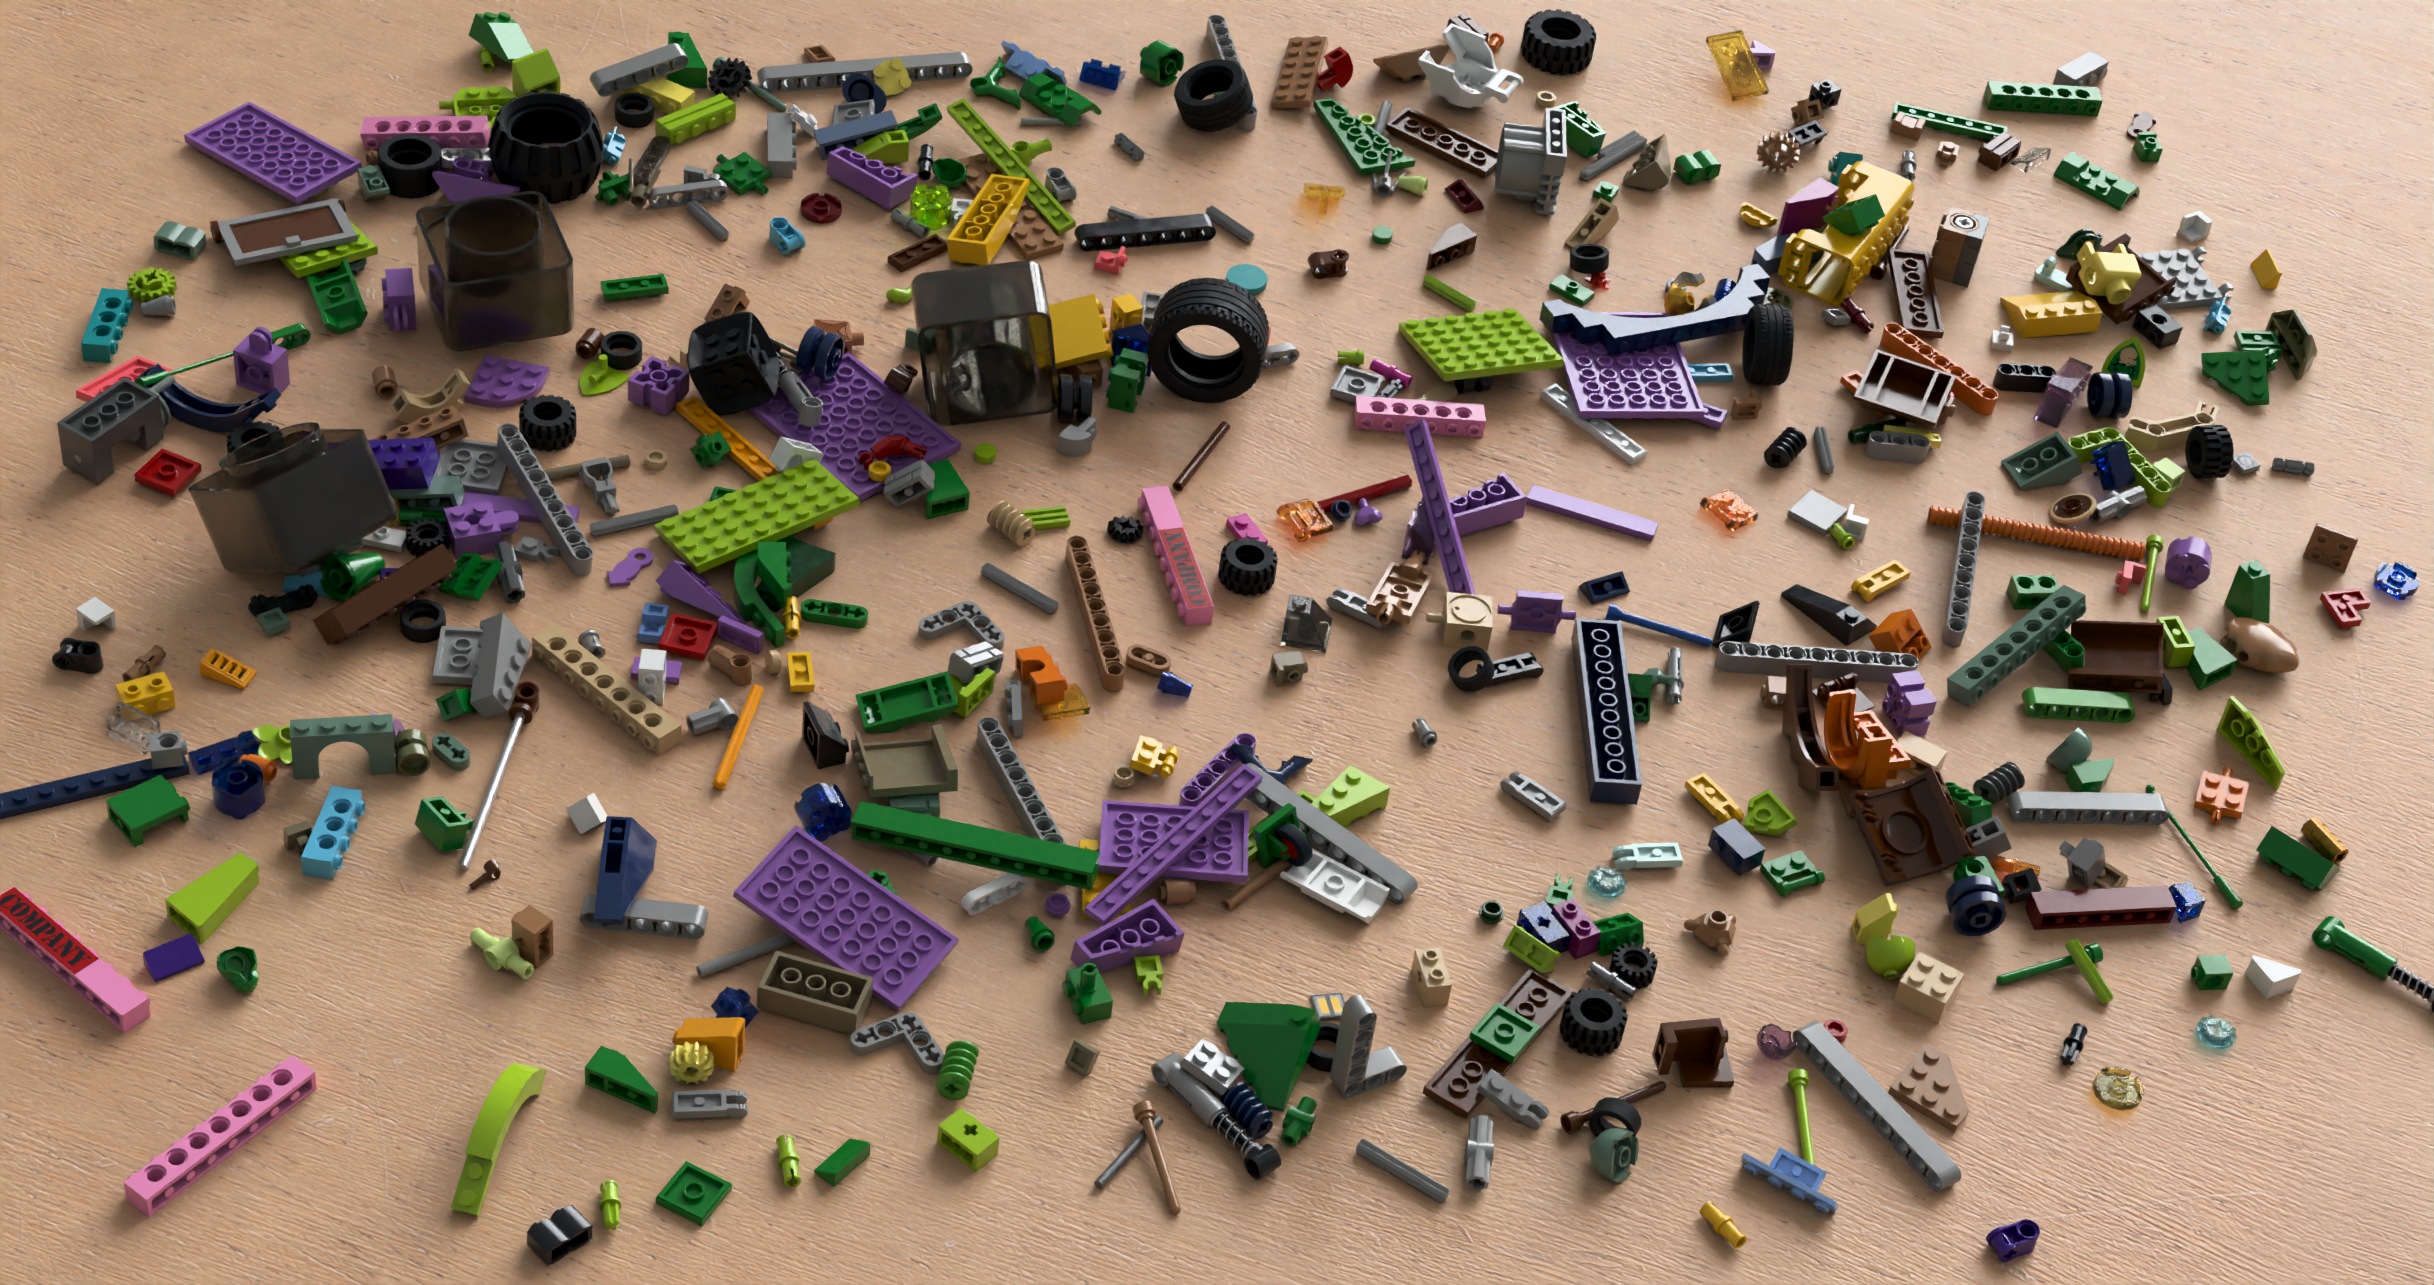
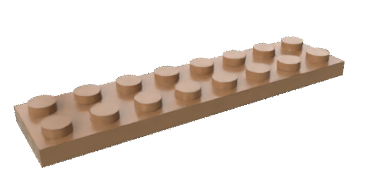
(1029, 231)

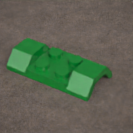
(1056, 99)
(2095, 181)
(338, 299)

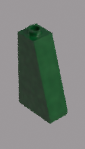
(808, 568)

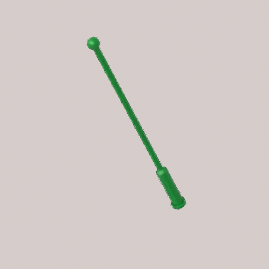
(155, 378)
(2235, 902)

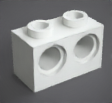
(792, 453)
(652, 675)

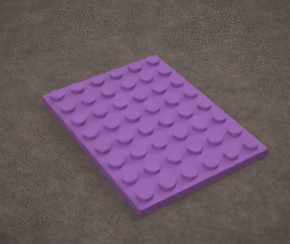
(1631, 383)
(853, 419)

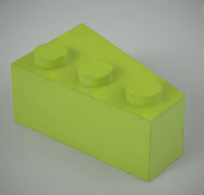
(1352, 796)

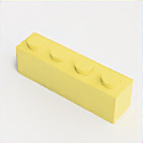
(665, 94)

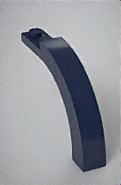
(209, 414)

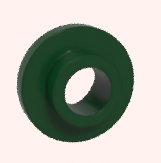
(1491, 912)

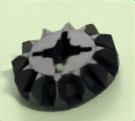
(1129, 534)

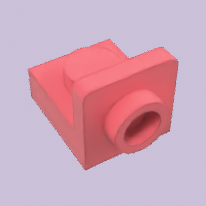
(1111, 262)

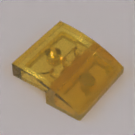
(1072, 705)

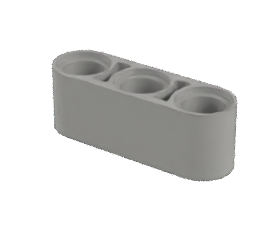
(1897, 447)

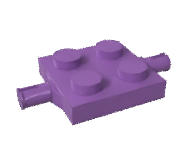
(1536, 611)

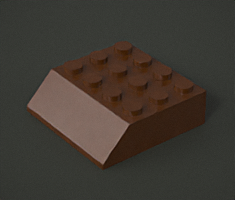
(1904, 389)

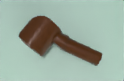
(492, 872)

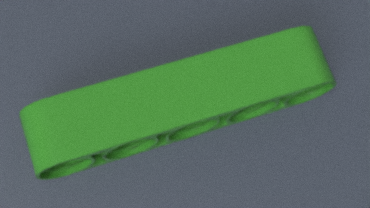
(2078, 705)

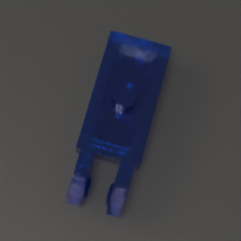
(211, 756)

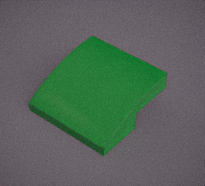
(471, 577)

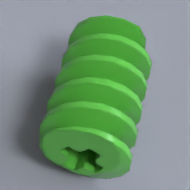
(957, 1069)

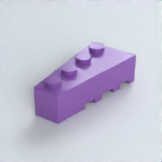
(870, 177)
(1488, 505)

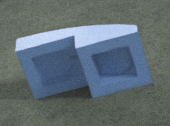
(653, 623)

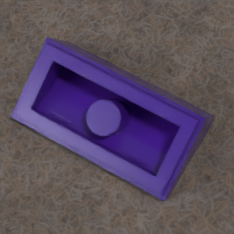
(173, 957)

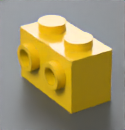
(1125, 312)
(148, 693)

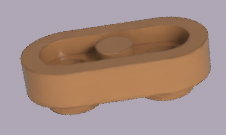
(1148, 659)

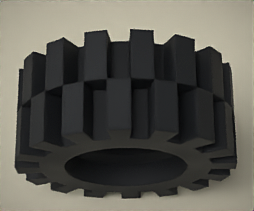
(426, 529)
(1636, 956)

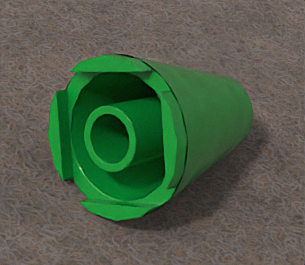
(350, 573)

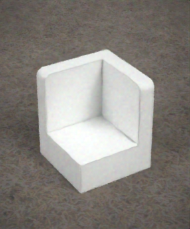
(2195, 226)
(1855, 524)
(95, 612)
(587, 813)

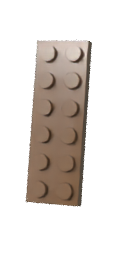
(1299, 72)

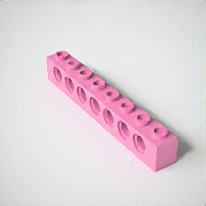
(219, 1136)

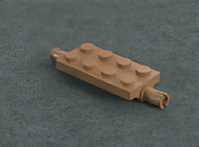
(1400, 590)

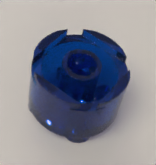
(238, 788)
(823, 811)

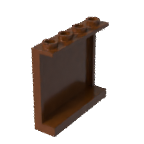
(2147, 290)
(2118, 656)

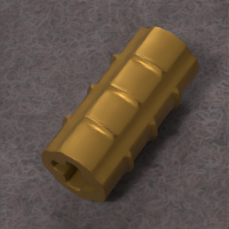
(2324, 840)

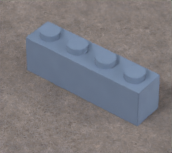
(853, 132)

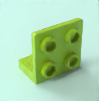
(974, 693)

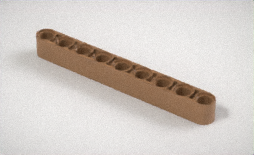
(1095, 614)

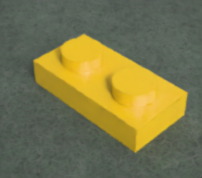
(800, 672)

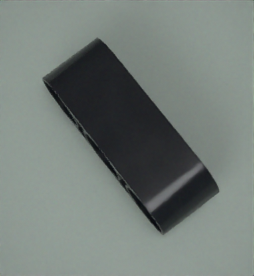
(2022, 377)

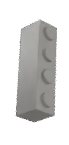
(781, 145)

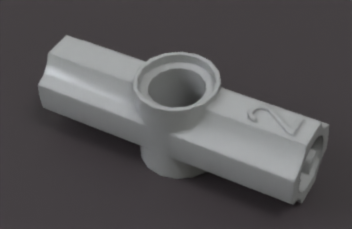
(2118, 504)
(1479, 1153)

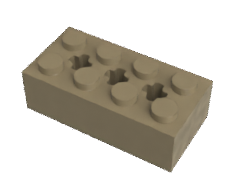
(815, 992)

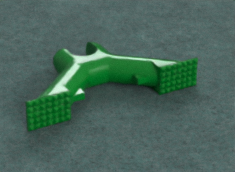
(987, 86)

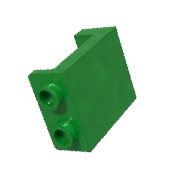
(146, 807)

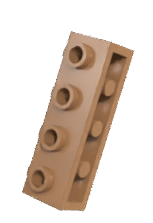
(443, 426)

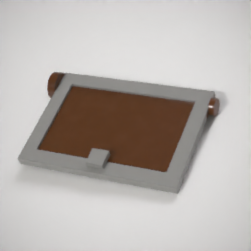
(285, 231)

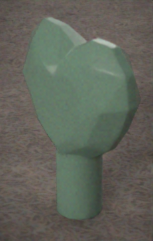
(1658, 677)

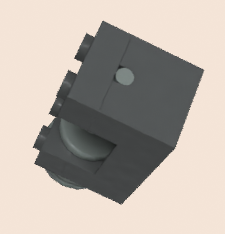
(114, 415)

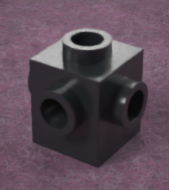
(1826, 92)

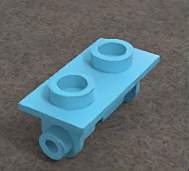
(613, 147)
(2218, 316)

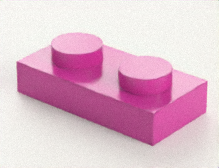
(1243, 526)

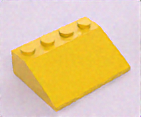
(2052, 314)

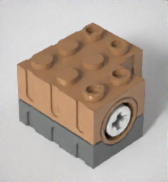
(1958, 246)

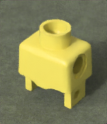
(2108, 273)

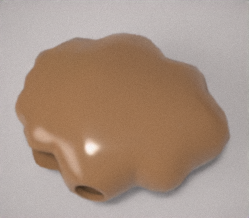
(2259, 646)

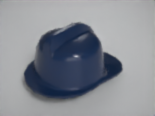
(861, 88)

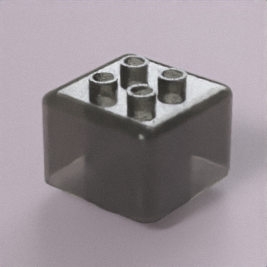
(495, 270)
(982, 342)
(294, 500)

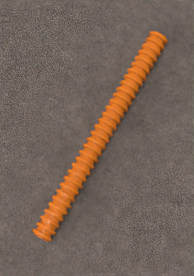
(2044, 534)

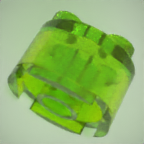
(931, 205)

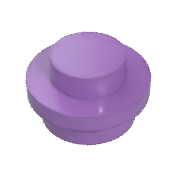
(1057, 904)

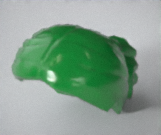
(949, 172)
(239, 967)

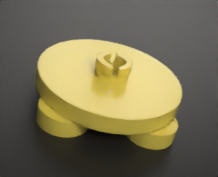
(892, 77)

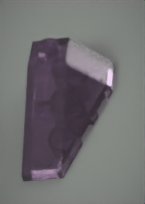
(1419, 534)

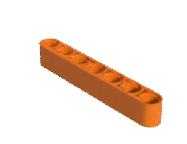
(1966, 386)

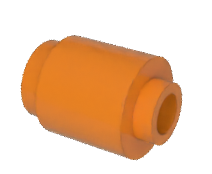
(267, 766)

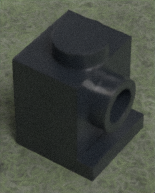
(2023, 880)

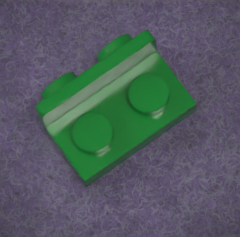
(1618, 931)

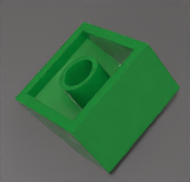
(1856, 215)

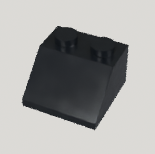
(823, 737)

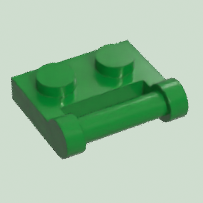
(1788, 868)

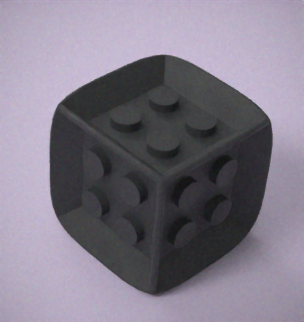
(733, 363)

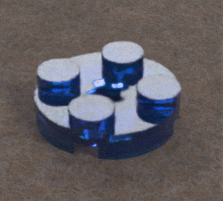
(2387, 576)

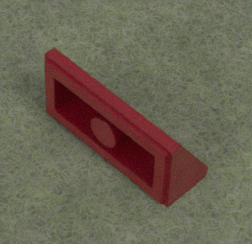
(1464, 196)

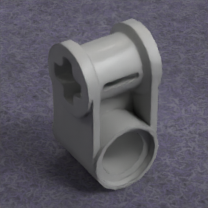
(1059, 185)

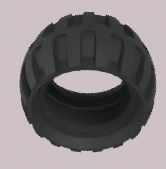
(554, 170)

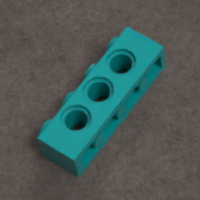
(106, 325)

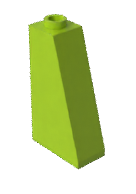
(213, 897)

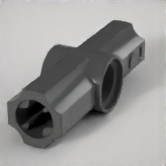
(511, 572)

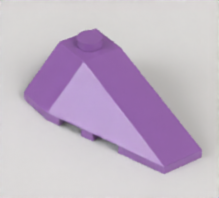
(686, 585)

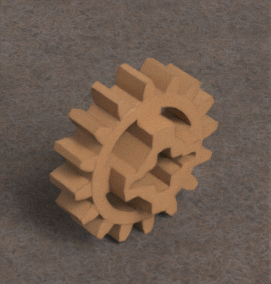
(1778, 151)

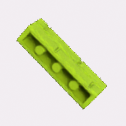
(696, 119)

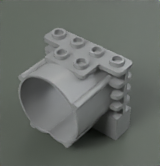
(1533, 161)

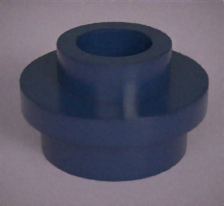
(1344, 506)

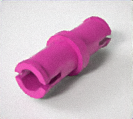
(1390, 372)

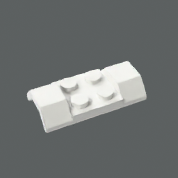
(1338, 886)

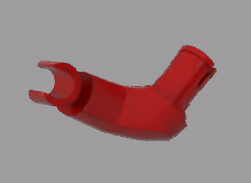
(894, 445)

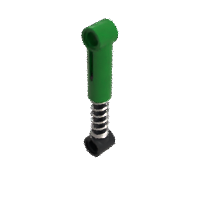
(2333, 935)

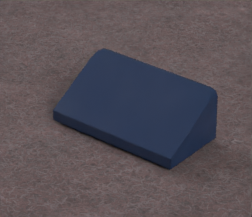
(1605, 587)

